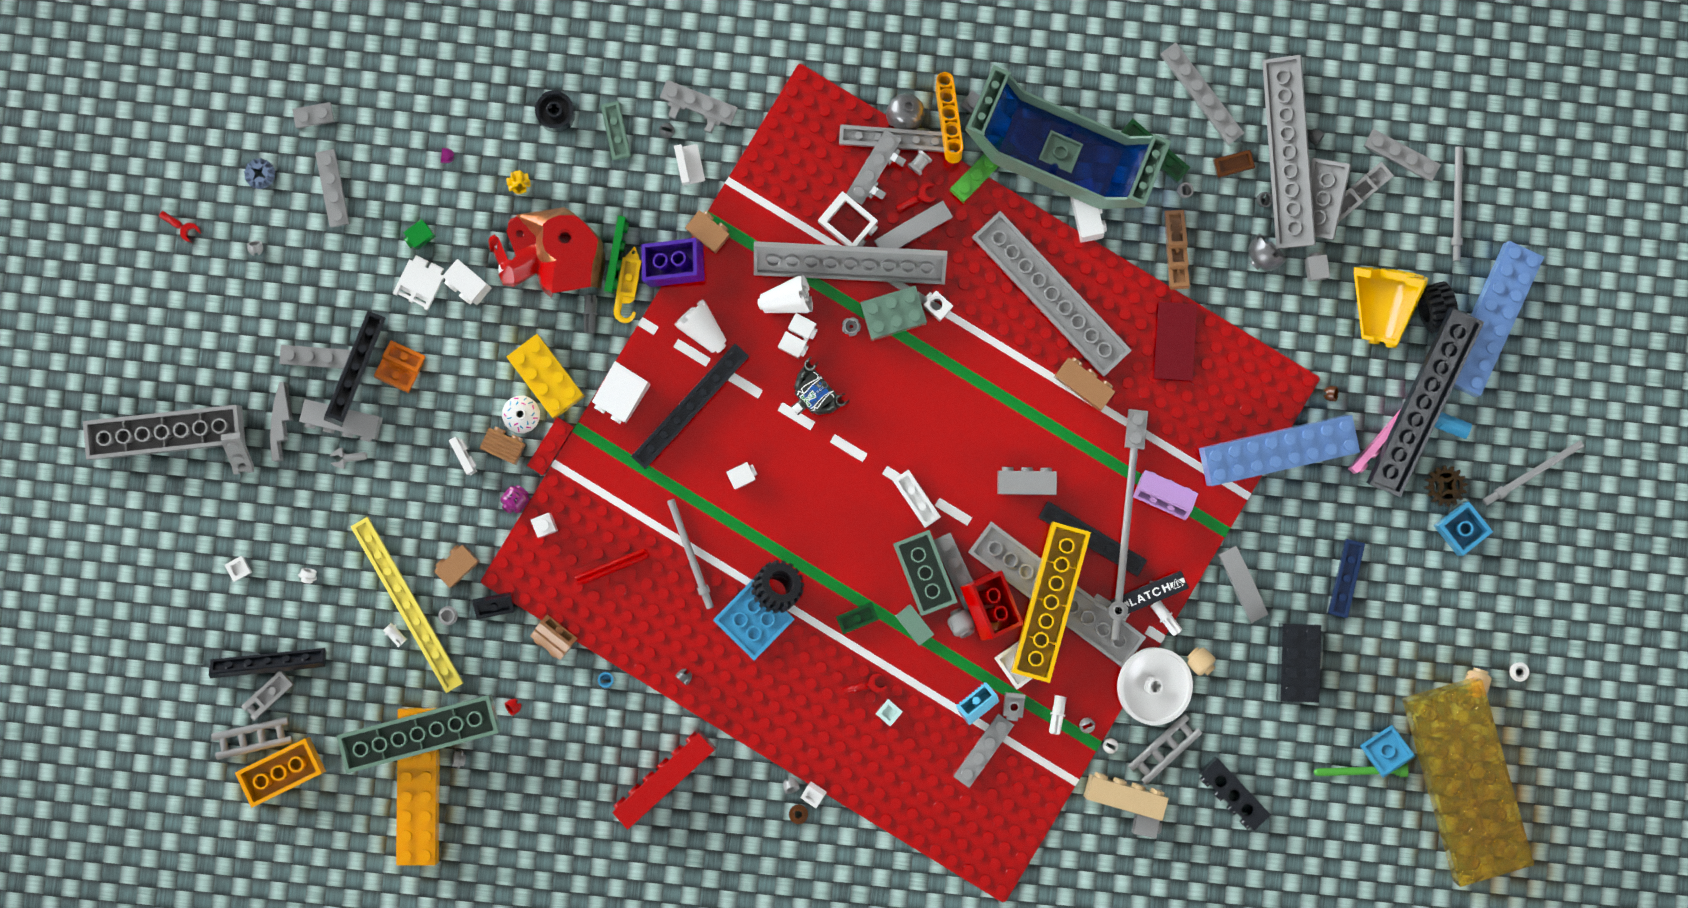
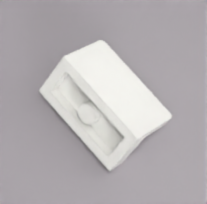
(689, 164)

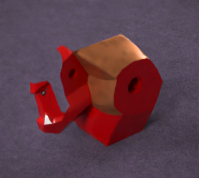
(554, 247)

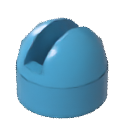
(605, 676)

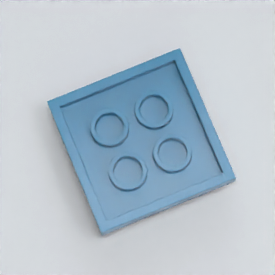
(751, 625)

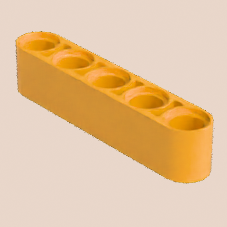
(952, 125)

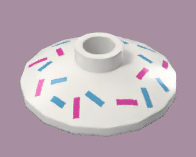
(528, 421)

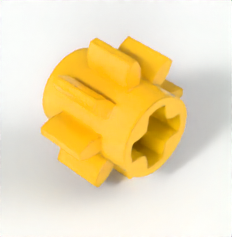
(518, 182)

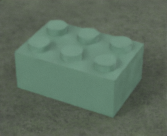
(893, 313)

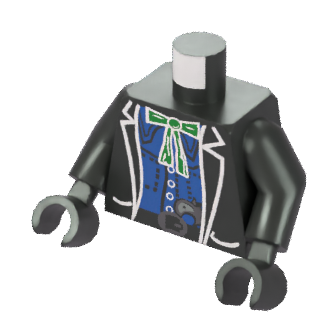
(815, 392)

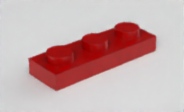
(550, 446)

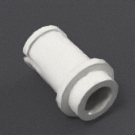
(394, 634)

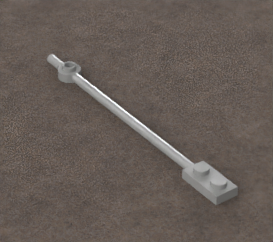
(1134, 440)

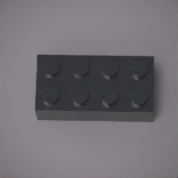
(1298, 662)

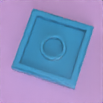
(1387, 751)

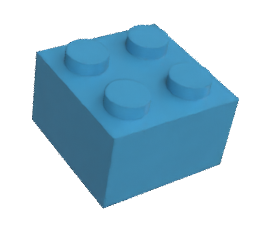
(1463, 528)

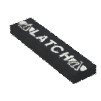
(1153, 592)

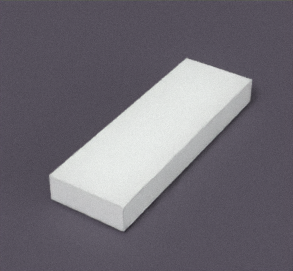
(916, 498)

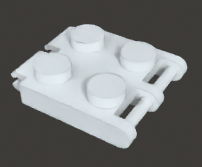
(420, 281)

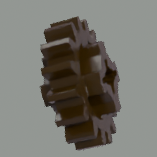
(1451, 480)

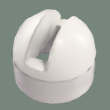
(1113, 742)

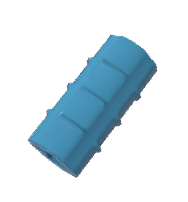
(1453, 425)

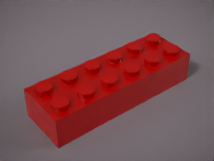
(661, 782)

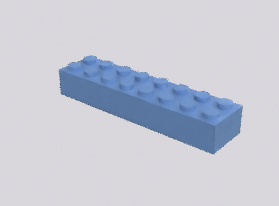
(1498, 309)
(1279, 450)

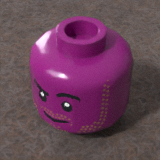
(514, 499)

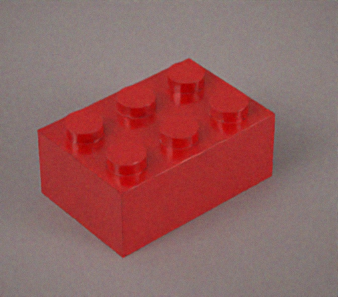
(991, 605)

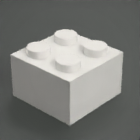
(467, 282)

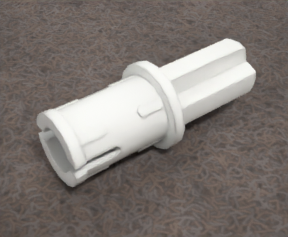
(1166, 617)
(1057, 714)

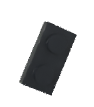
(493, 605)

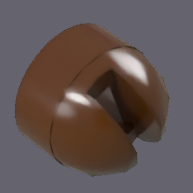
(1331, 393)

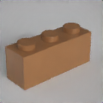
(1084, 383)

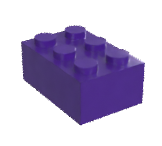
(672, 262)

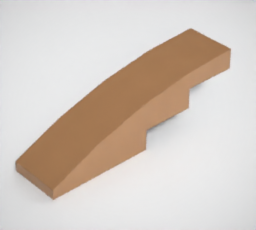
(1176, 249)

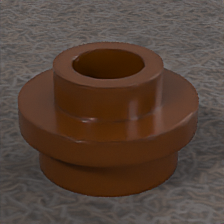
(793, 818)

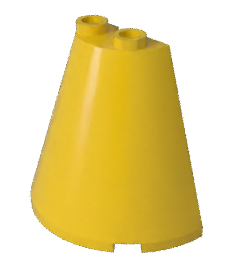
(1386, 302)

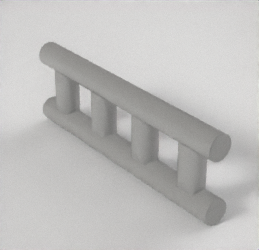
(241, 733)
(1153, 749)

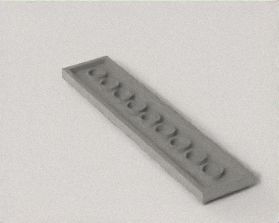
(1289, 152)
(850, 262)
(1051, 293)
(1086, 614)

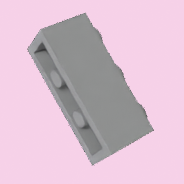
(1026, 481)

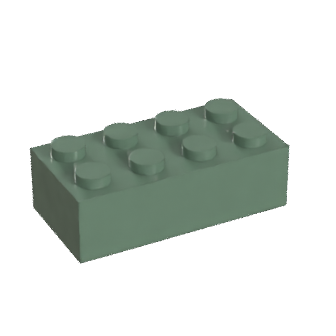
(925, 573)

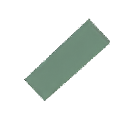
(615, 131)

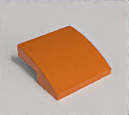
(399, 366)

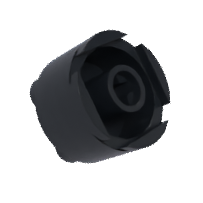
(545, 106)

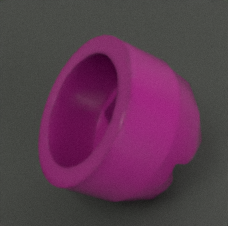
(447, 155)

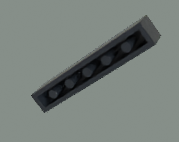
(354, 368)

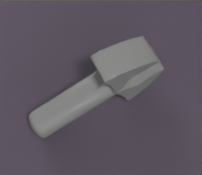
(347, 457)

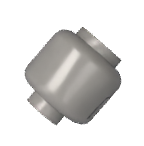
(961, 623)

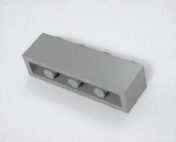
(355, 423)

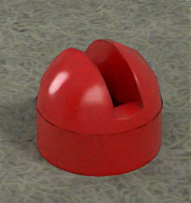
(512, 706)

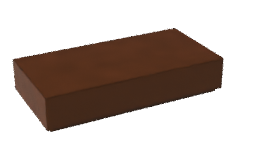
(1233, 163)

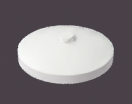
(1155, 686)

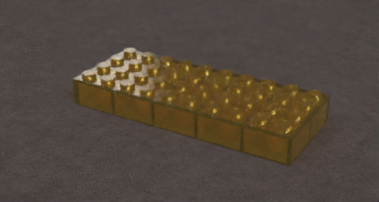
(1468, 781)

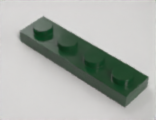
(1172, 164)

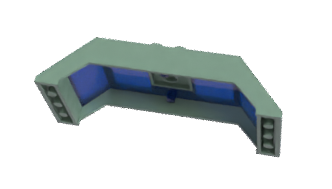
(1063, 147)

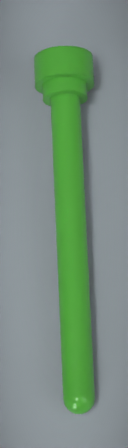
(1401, 772)

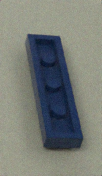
(1346, 578)

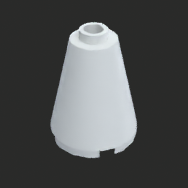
(787, 297)
(702, 327)

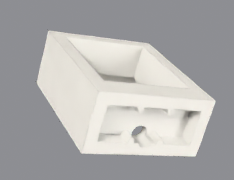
(833, 209)

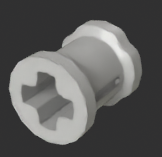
(919, 162)

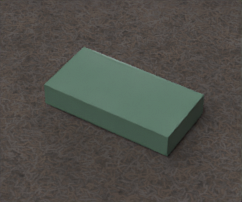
(914, 625)

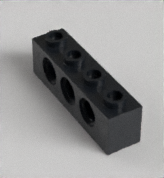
(1257, 814)

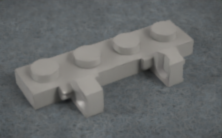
(711, 108)
(866, 180)

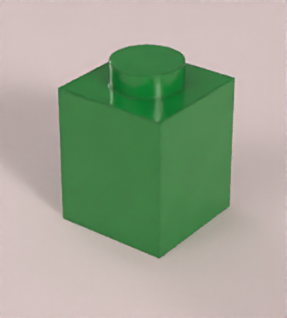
(418, 235)

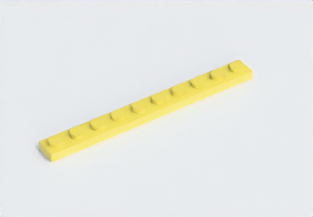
(407, 604)

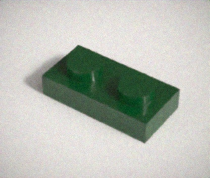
(857, 618)

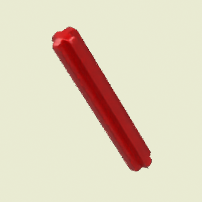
(611, 566)

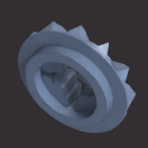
(259, 182)

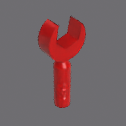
(914, 200)
(184, 229)
(863, 686)

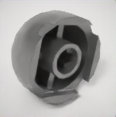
(905, 112)
(1265, 254)

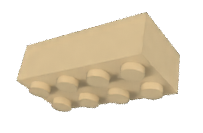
(1126, 797)

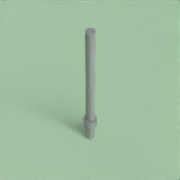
(1457, 240)
(1501, 492)
(703, 588)

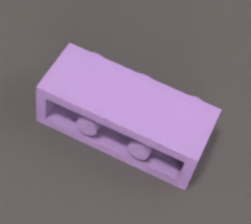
(1165, 495)

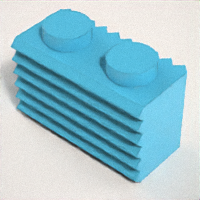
(977, 703)

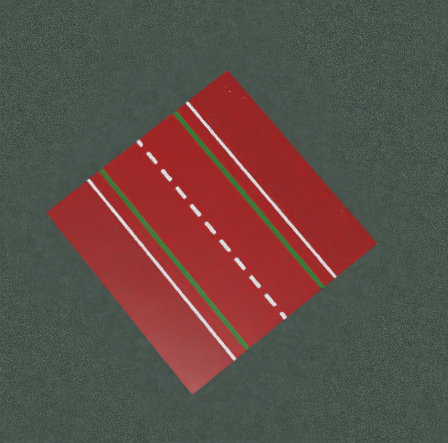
(931, 401)

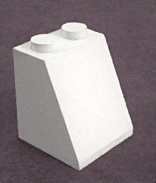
(620, 393)

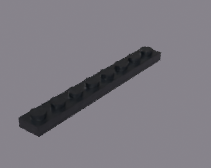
(690, 406)

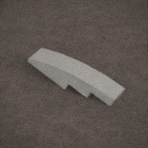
(1364, 188)
(915, 227)
(280, 415)
(1243, 584)

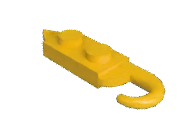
(627, 284)

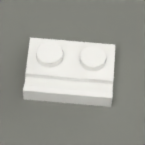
(460, 449)

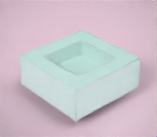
(889, 712)

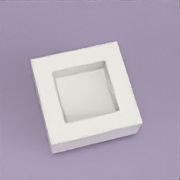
(238, 568)
(813, 794)

